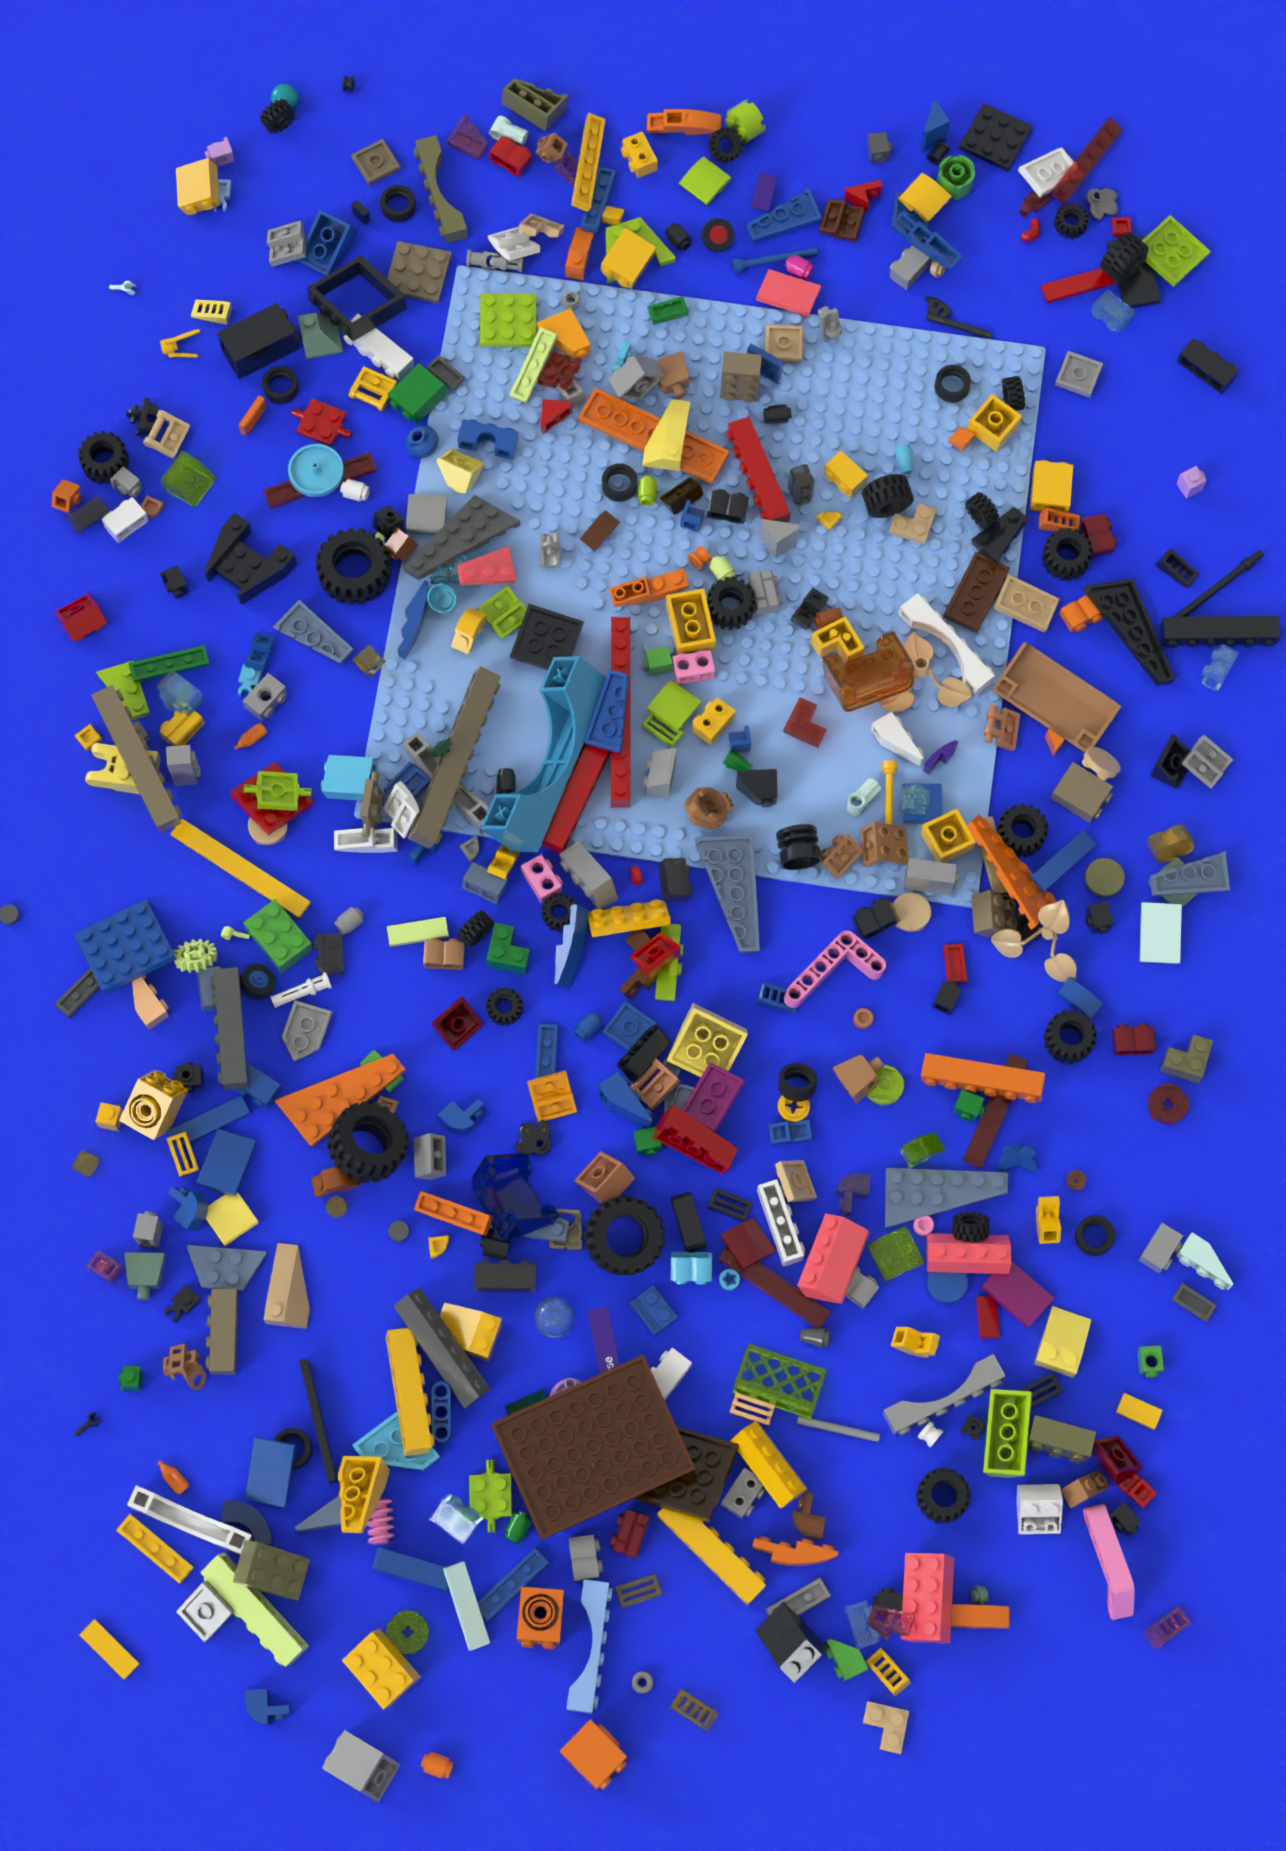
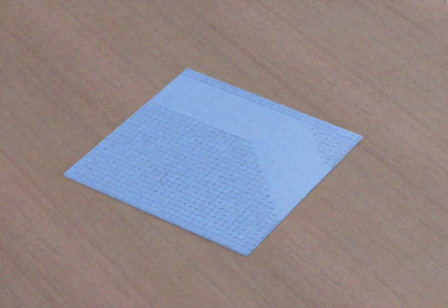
(847, 396)

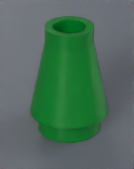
(736, 762)

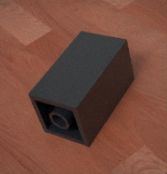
(258, 340)

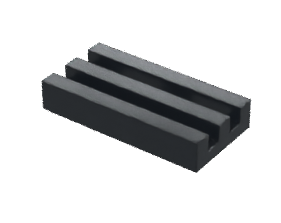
(743, 1218)
(1055, 1383)

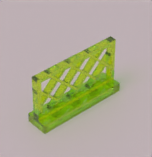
(778, 1398)

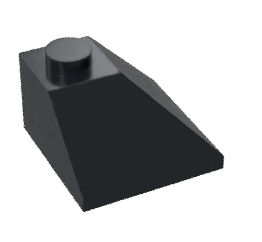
(758, 786)

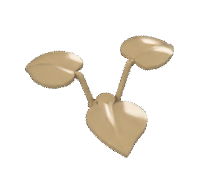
(951, 693)
(1055, 921)

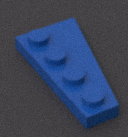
(793, 215)
(609, 715)

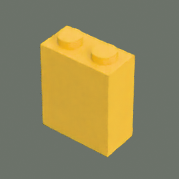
(197, 186)
(627, 258)
(1051, 486)

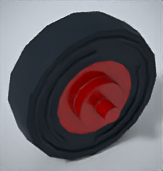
(718, 235)

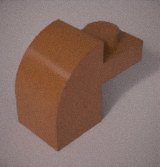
(332, 1181)

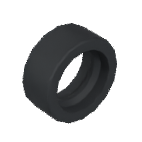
(393, 191)
(954, 370)
(280, 371)
(619, 496)
(797, 1070)
(1099, 1220)
(307, 1445)

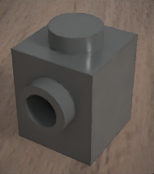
(878, 147)

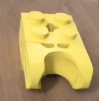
(115, 773)

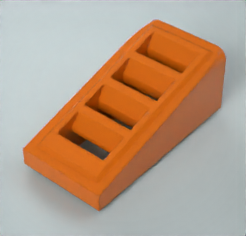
(1050, 525)

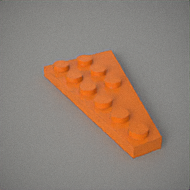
(1011, 871)
(319, 1105)

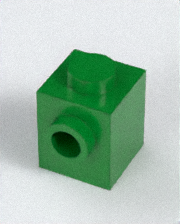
(969, 1106)
(645, 1143)

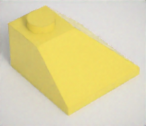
(459, 470)

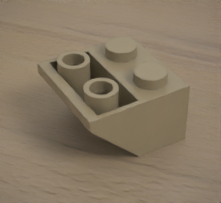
(993, 913)

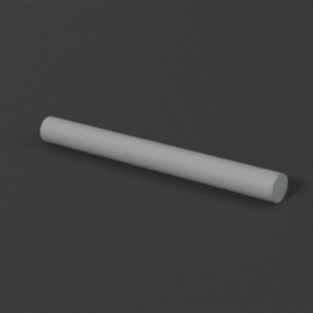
(838, 1428)

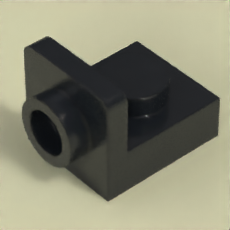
(1023, 928)

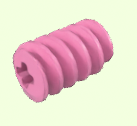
(380, 1523)

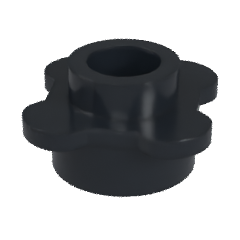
(972, 1421)

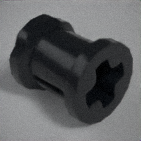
(938, 152)

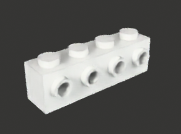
(780, 1222)

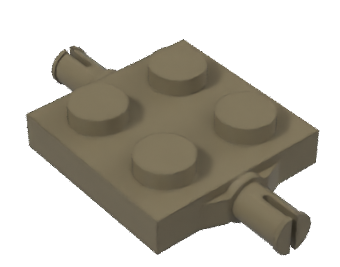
(371, 805)

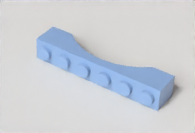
(582, 1691)

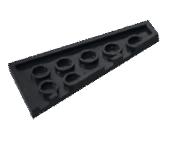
(1128, 617)

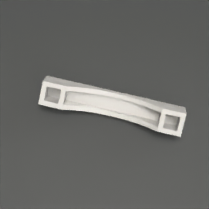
(921, 616)
(188, 1520)

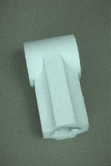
(503, 127)
(863, 796)

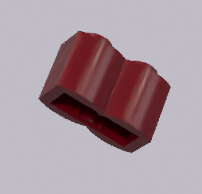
(1098, 529)
(1133, 1040)

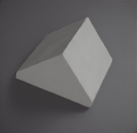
(778, 536)

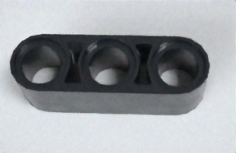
(643, 1052)
(688, 1222)

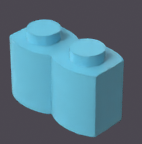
(691, 1267)

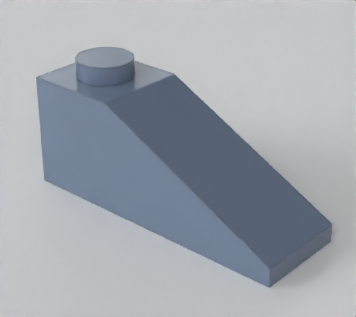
(324, 1518)

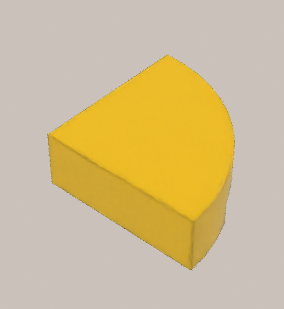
(829, 519)
(438, 1245)

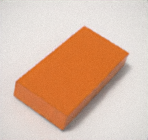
(252, 415)

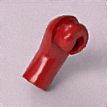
(1032, 233)

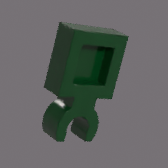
(441, 748)

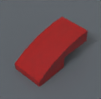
(1137, 1490)

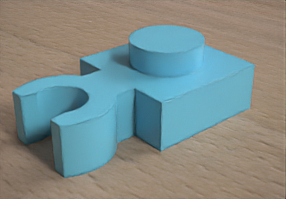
(624, 353)
(248, 678)

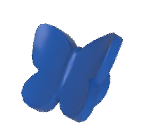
(1018, 1155)

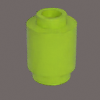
(647, 491)

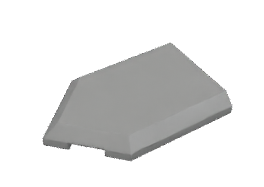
(305, 1029)

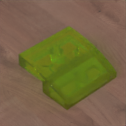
(895, 1253)

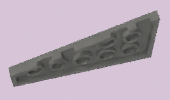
(462, 534)

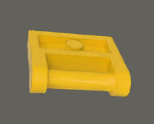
(374, 383)

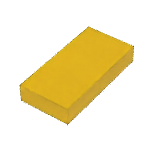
(1139, 1411)

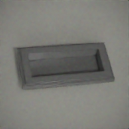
(445, 373)
(1194, 1302)

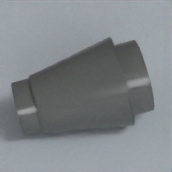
(816, 1336)

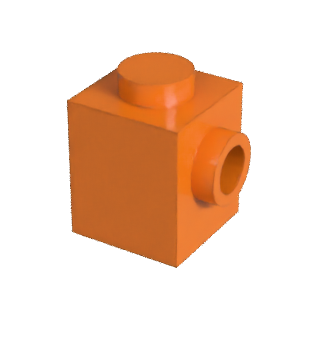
(66, 496)

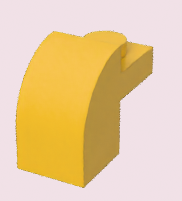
(467, 629)
(1048, 1220)
(915, 1342)

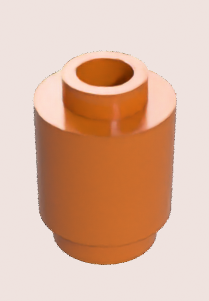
(437, 1765)

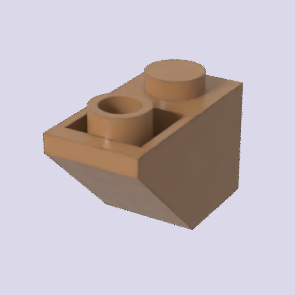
(1085, 1488)

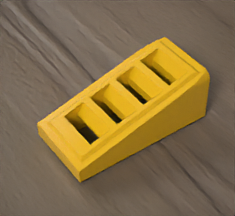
(899, 1687)

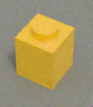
(109, 1116)

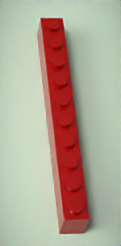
(621, 762)

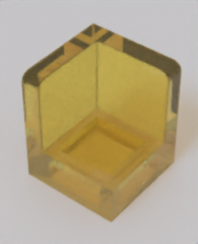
(369, 661)

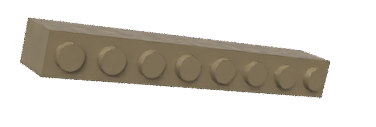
(136, 758)

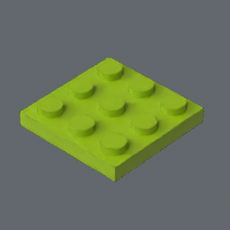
(1173, 251)
(507, 319)

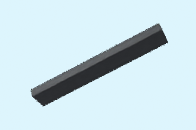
(318, 1421)

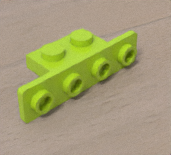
(667, 977)

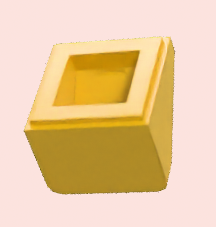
(612, 215)

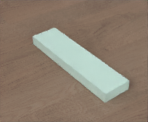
(466, 1605)

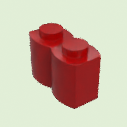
(510, 156)

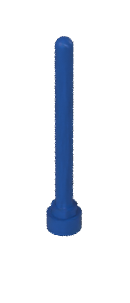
(740, 264)

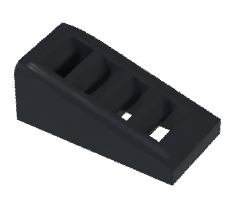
(1181, 563)

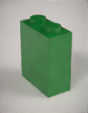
(417, 394)

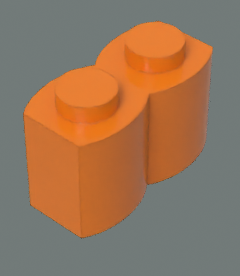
(1080, 613)

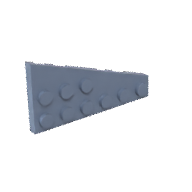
(732, 875)

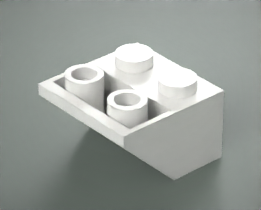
(1039, 1509)

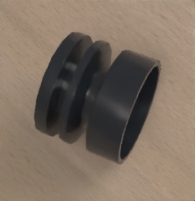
(798, 847)

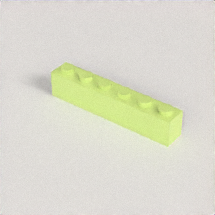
(255, 1611)

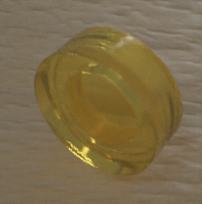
(336, 1207)

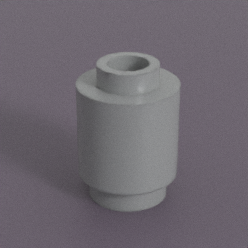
(349, 920)

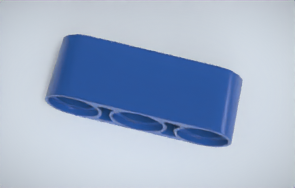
(441, 1423)

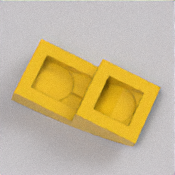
(503, 862)

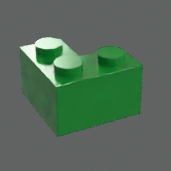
(504, 955)

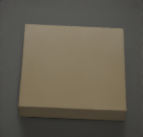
(375, 162)

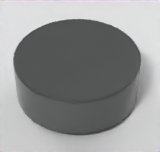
(9, 914)
(398, 1231)

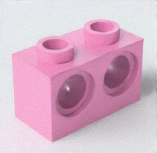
(694, 672)
(537, 880)

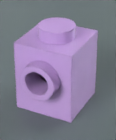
(1191, 482)

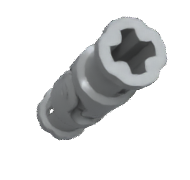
(496, 261)

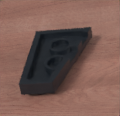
(998, 536)

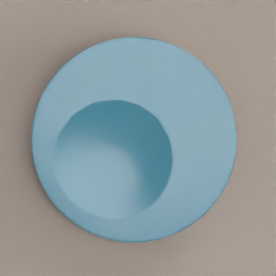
(315, 470)

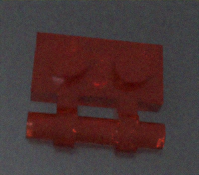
(555, 368)

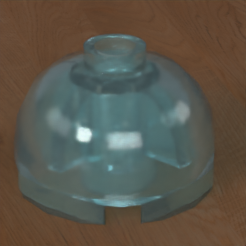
(554, 1317)

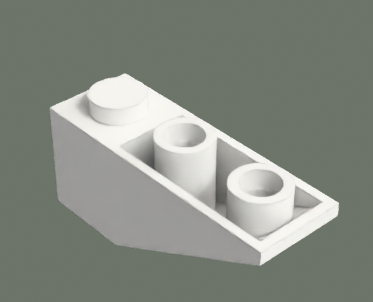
(892, 736)

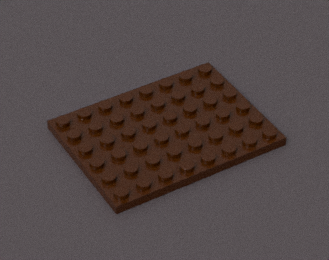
(592, 1447)

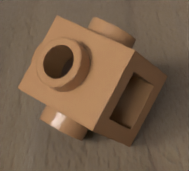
(551, 148)

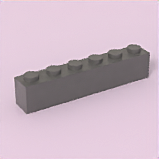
(230, 1029)
(442, 1347)

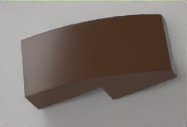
(600, 530)

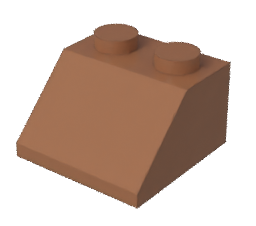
(604, 1178)

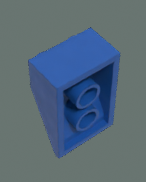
(327, 242)

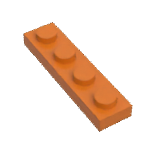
(453, 1213)

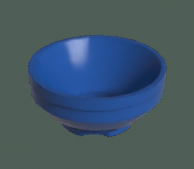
(426, 445)

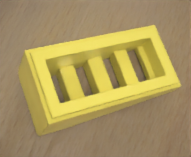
(218, 305)

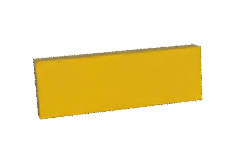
(109, 1649)

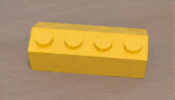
(769, 1464)

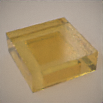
(85, 1163)

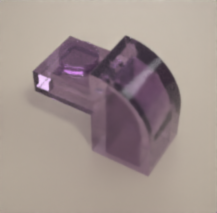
(852, 1186)

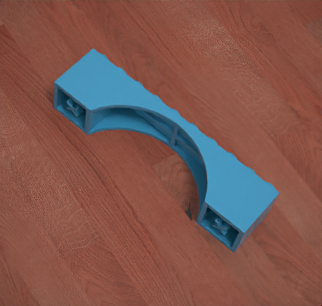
(570, 696)

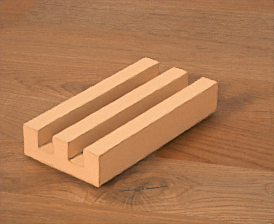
(754, 1401)

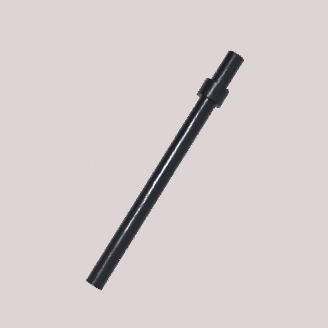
(1245, 564)

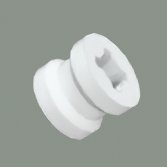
(930, 1434)

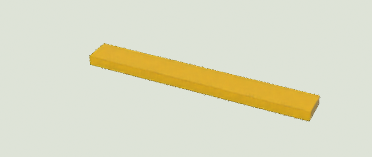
(240, 868)

